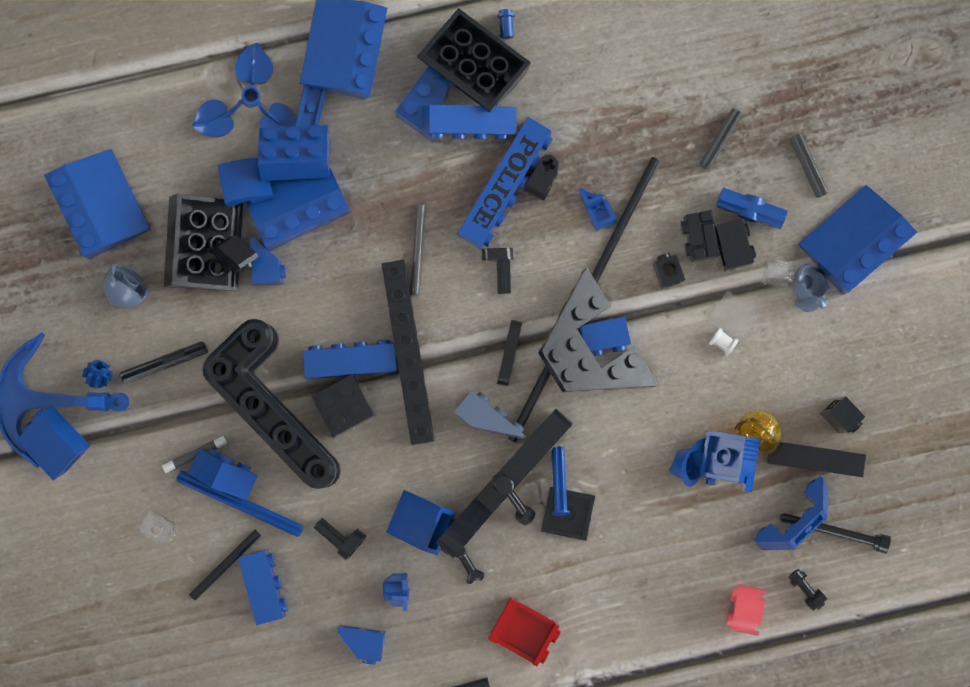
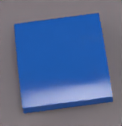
(243, 182)

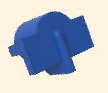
(396, 590)

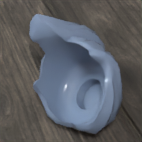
(810, 288)

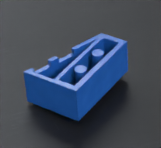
(428, 90)

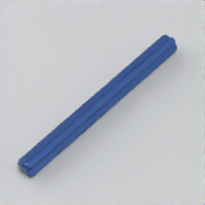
(243, 505)

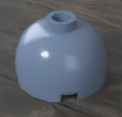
(124, 287)

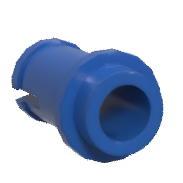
(506, 23)

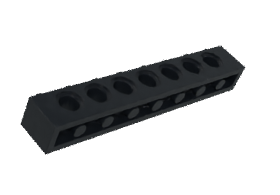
(408, 352)

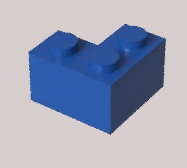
(221, 473)

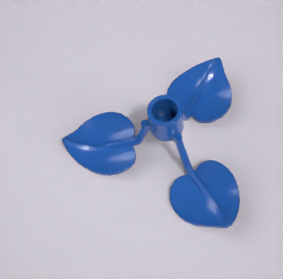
(250, 67)

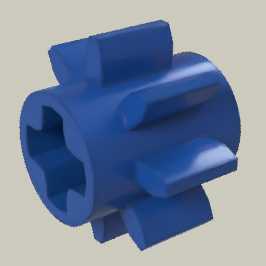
(97, 374)

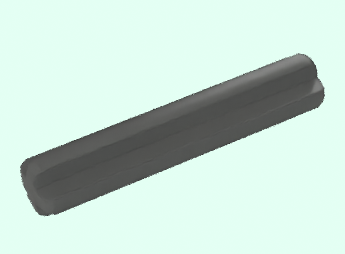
(720, 139)
(809, 165)

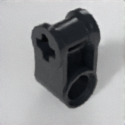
(541, 180)

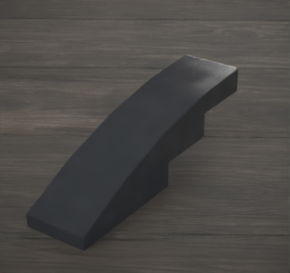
(818, 459)

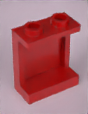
(525, 632)

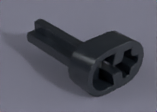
(503, 258)
(345, 546)

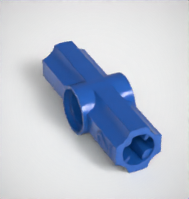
(751, 208)

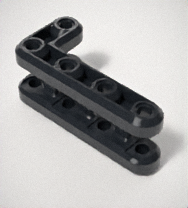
(271, 418)

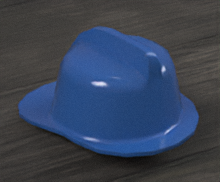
(688, 463)

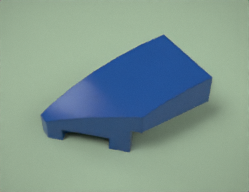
(597, 209)

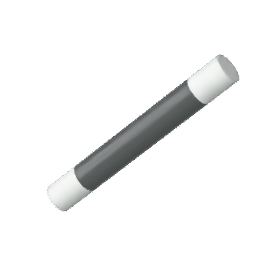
(188, 457)

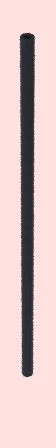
(613, 241)

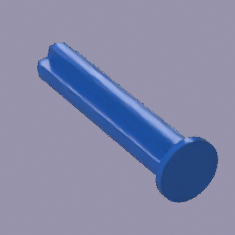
(559, 482)

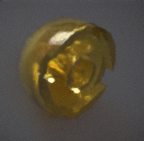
(762, 426)

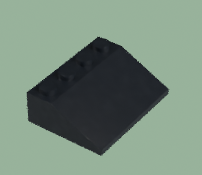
(474, 60)
(192, 231)

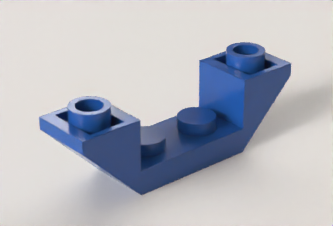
(771, 539)

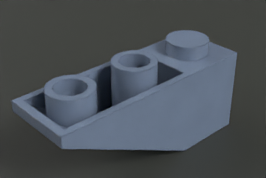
(483, 417)

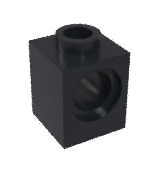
(664, 280)

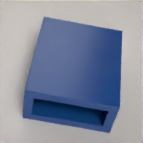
(52, 442)
(420, 522)

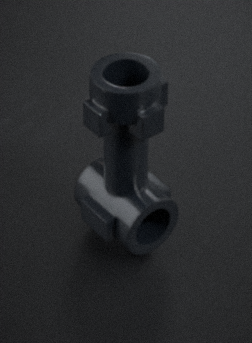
(815, 598)

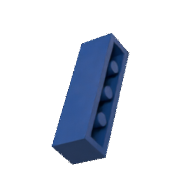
(468, 120)
(348, 361)

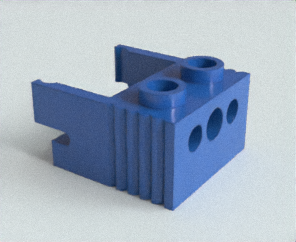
(729, 458)

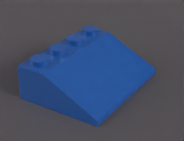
(343, 47)
(97, 203)
(297, 209)
(857, 239)

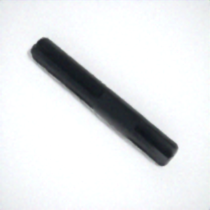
(163, 362)

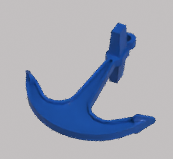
(18, 398)

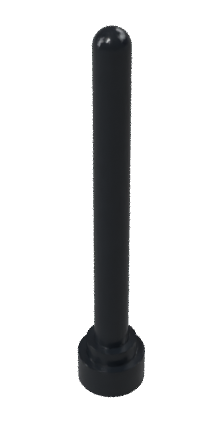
(879, 542)

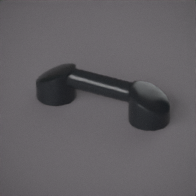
(505, 486)

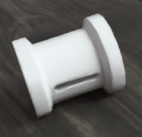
(723, 341)

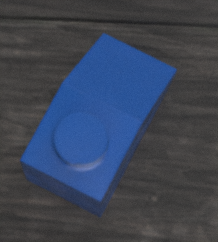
(266, 267)
(364, 642)

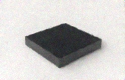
(573, 525)

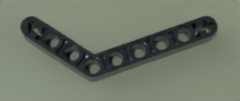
(516, 469)

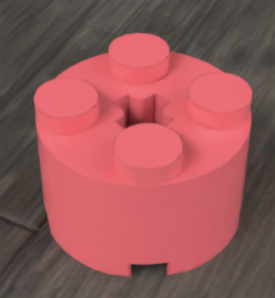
(747, 609)

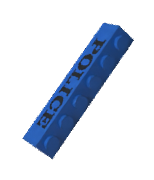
(504, 184)

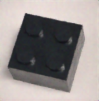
(343, 406)

